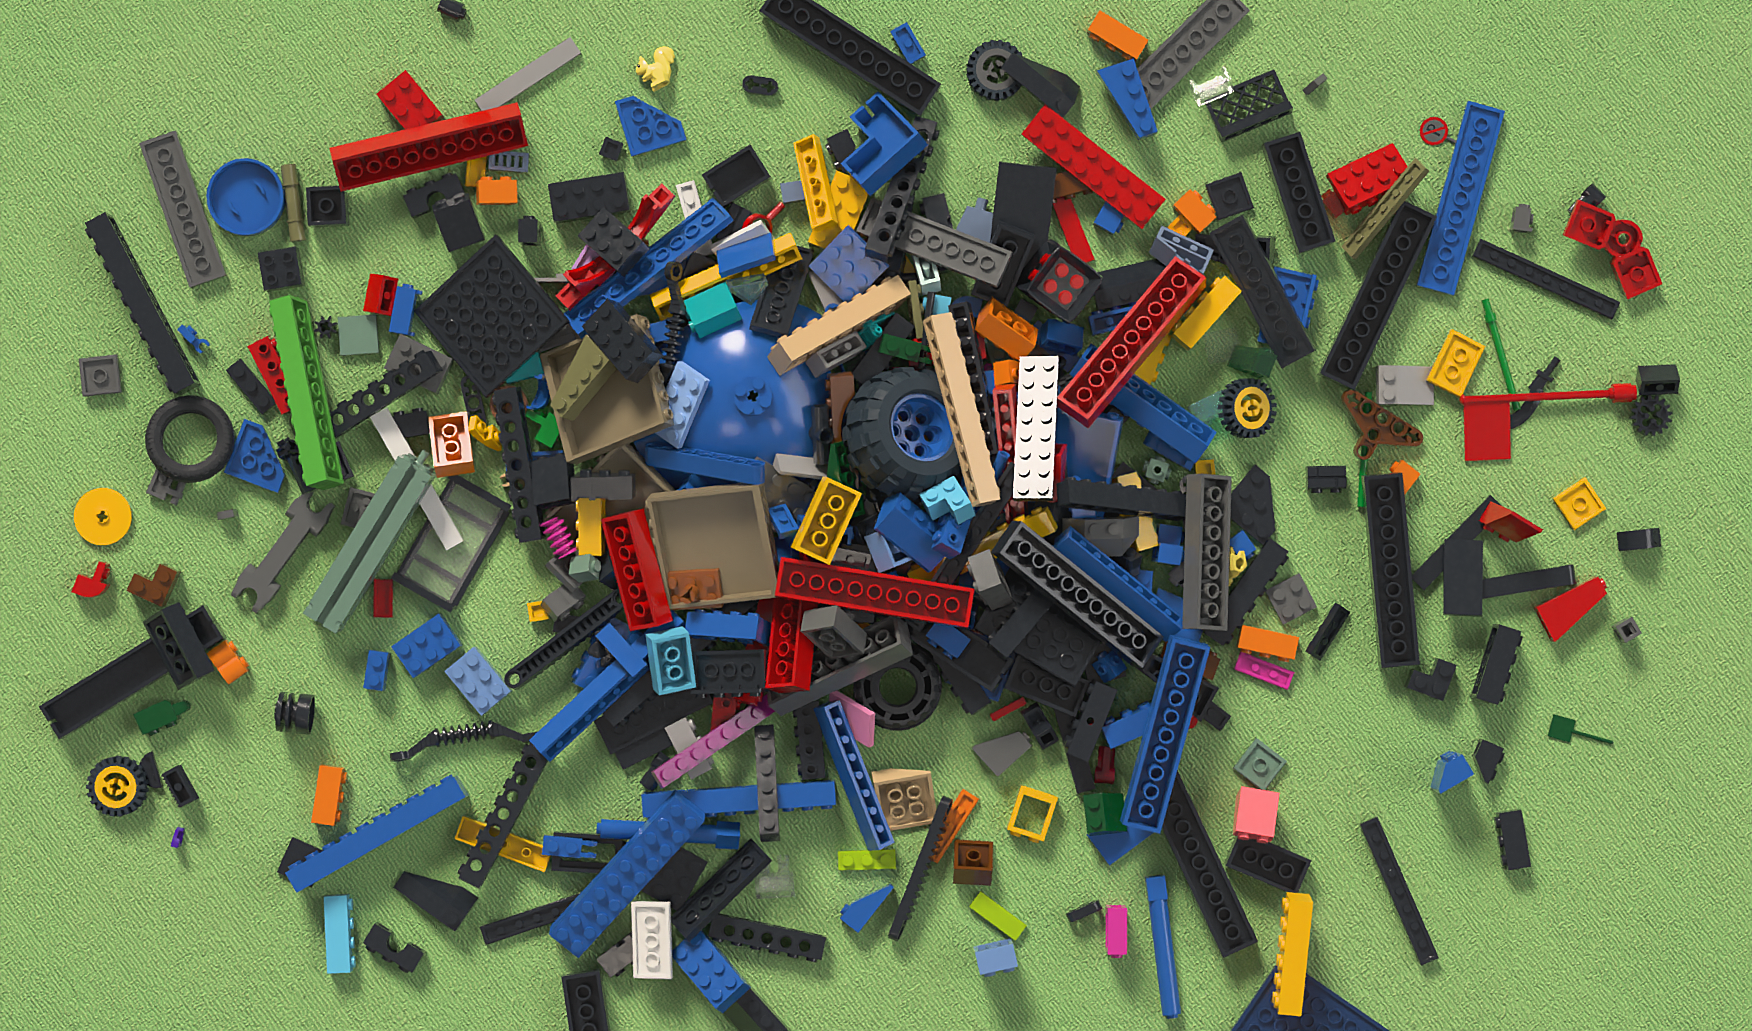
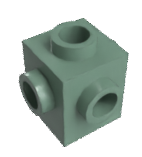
(1149, 467)

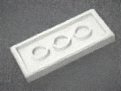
(651, 940)

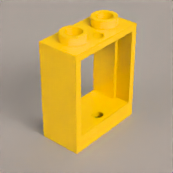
(1034, 837)

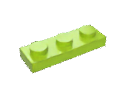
(866, 859)

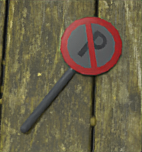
(1434, 131)

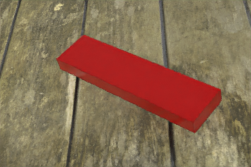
(1072, 229)

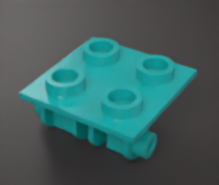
(873, 329)

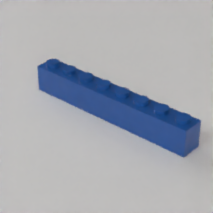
(1118, 582)
(854, 775)

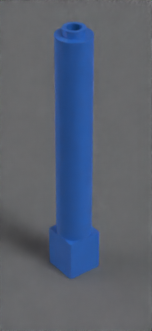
(723, 834)
(1163, 945)

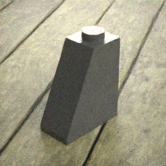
(1002, 751)

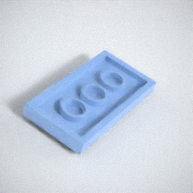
(685, 395)

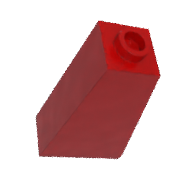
(1568, 607)

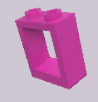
(1116, 930)

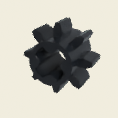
(330, 324)
(287, 449)

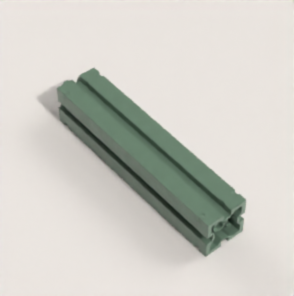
(371, 541)

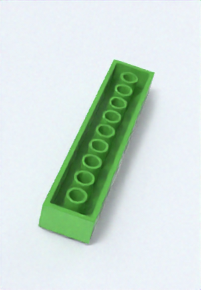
(306, 392)

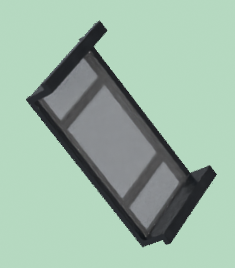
(446, 574)

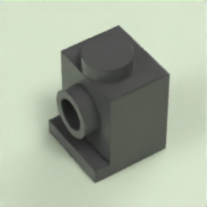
(1521, 219)
(1626, 629)

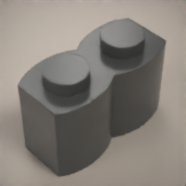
(562, 601)

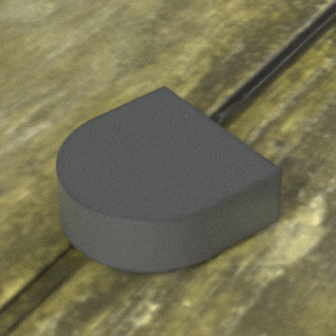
(227, 514)

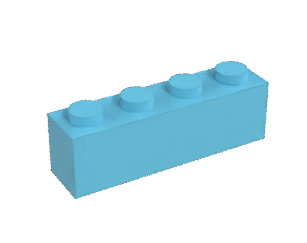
(338, 933)

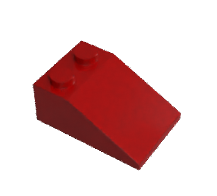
(1508, 523)

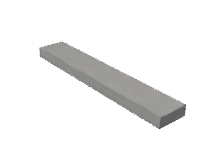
(529, 75)

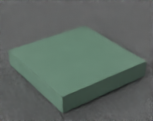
(358, 335)
(1259, 764)

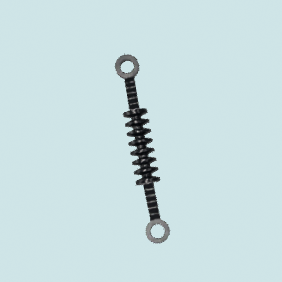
(677, 309)
(435, 737)

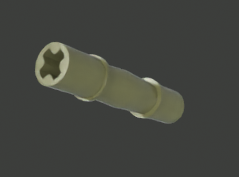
(293, 203)

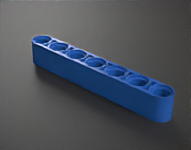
(705, 463)

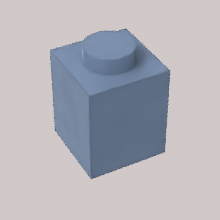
(792, 192)

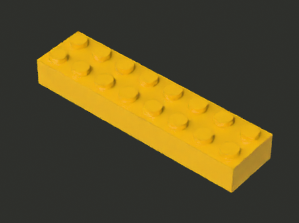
(815, 182)
(515, 847)

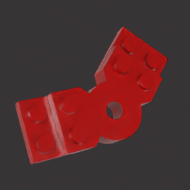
(1629, 261)

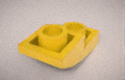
(486, 435)

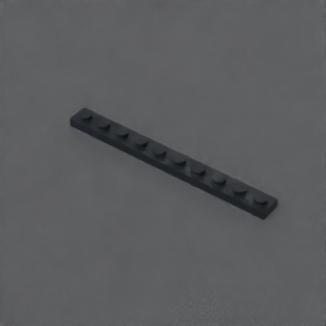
(977, 530)

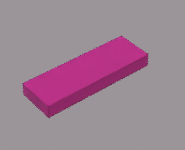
(1264, 670)

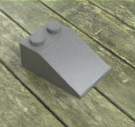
(1403, 385)

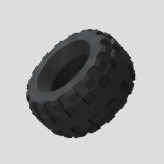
(914, 711)

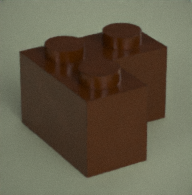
(158, 589)

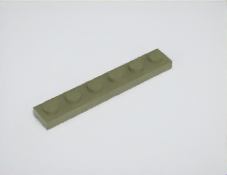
(1385, 208)

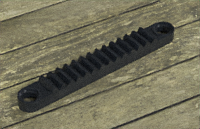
(565, 640)
(920, 869)

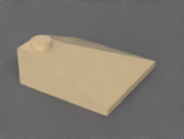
(905, 797)

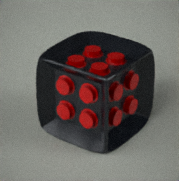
(1059, 281)

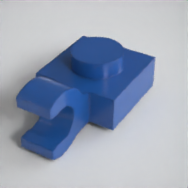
(190, 334)

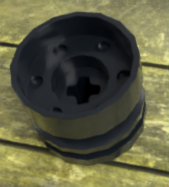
(292, 712)

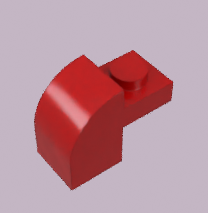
(93, 587)

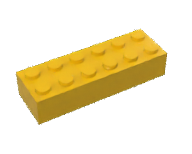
(1293, 953)

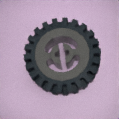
(978, 77)

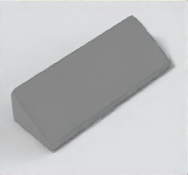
(799, 466)

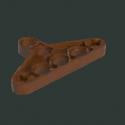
(1370, 421)

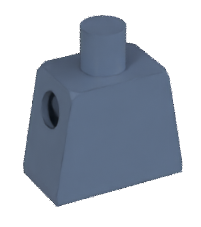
(977, 221)

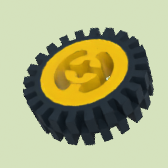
(1235, 408)
(135, 790)

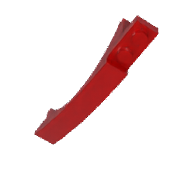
(585, 278)

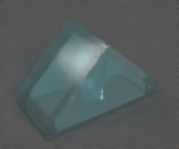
(748, 287)

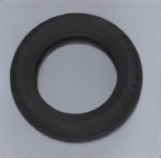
(204, 469)

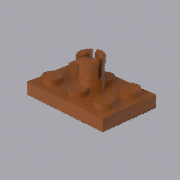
(695, 585)

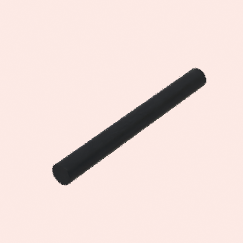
(928, 312)

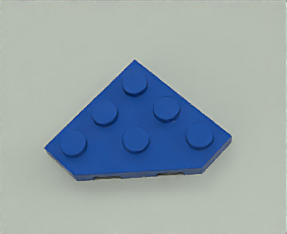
(647, 126)
(255, 458)

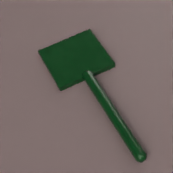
(1562, 729)

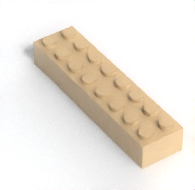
(838, 324)

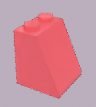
(1255, 814)

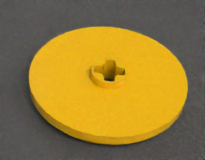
(92, 505)

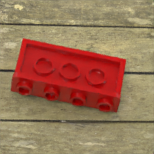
(1367, 178)

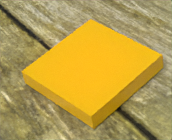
(1579, 503)

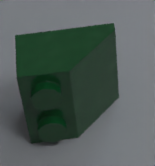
(1104, 813)

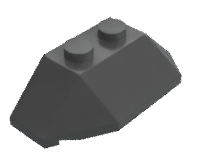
(1108, 534)

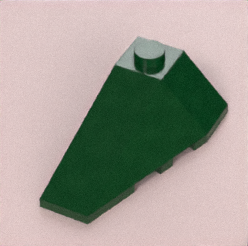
(840, 471)

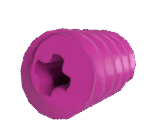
(558, 537)

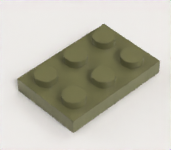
(915, 309)

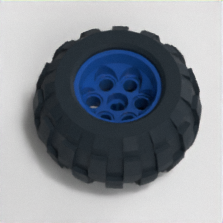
(878, 436)

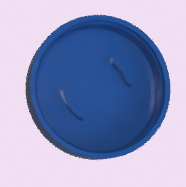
(245, 197)

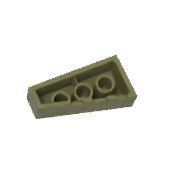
(583, 379)

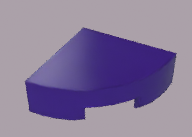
(177, 837)

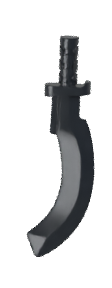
(1536, 386)

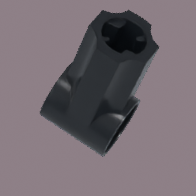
(1590, 195)
(648, 779)

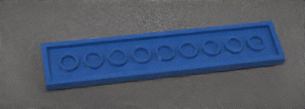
(1460, 198)
(673, 246)

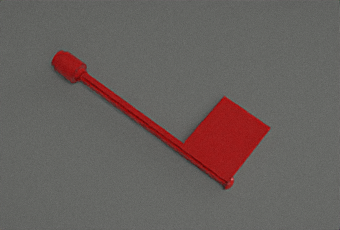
(1489, 417)

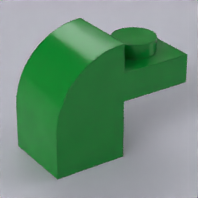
(549, 430)

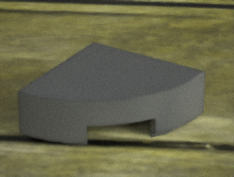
(1314, 84)

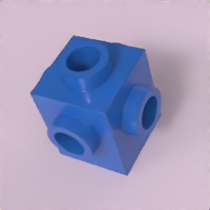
(1108, 665)

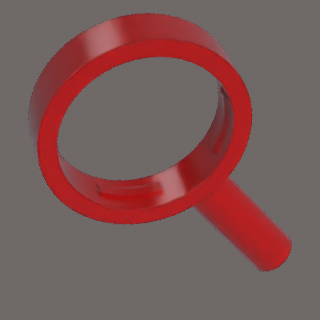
(768, 218)

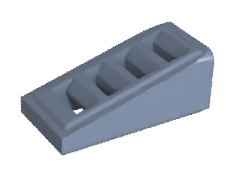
(500, 167)

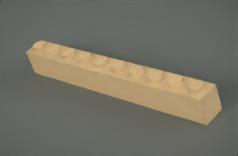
(961, 409)

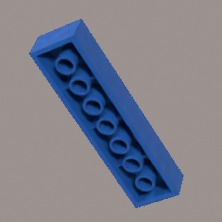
(1158, 414)

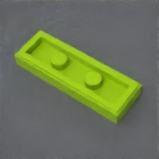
(997, 915)

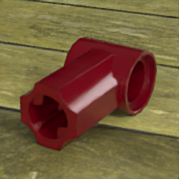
(1105, 766)

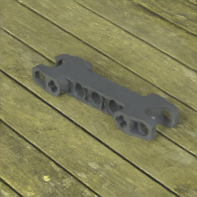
(263, 577)

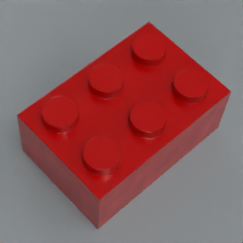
(409, 102)

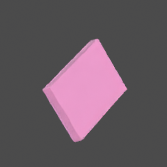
(859, 718)

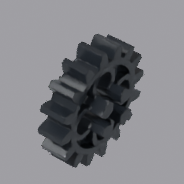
(1649, 403)

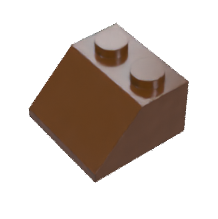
(973, 862)

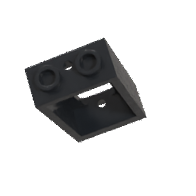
(559, 864)

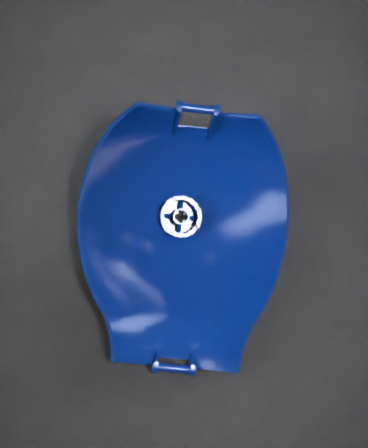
(726, 419)

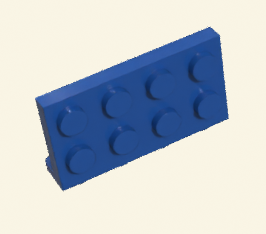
(1299, 289)
(590, 666)

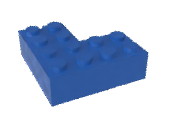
(889, 144)

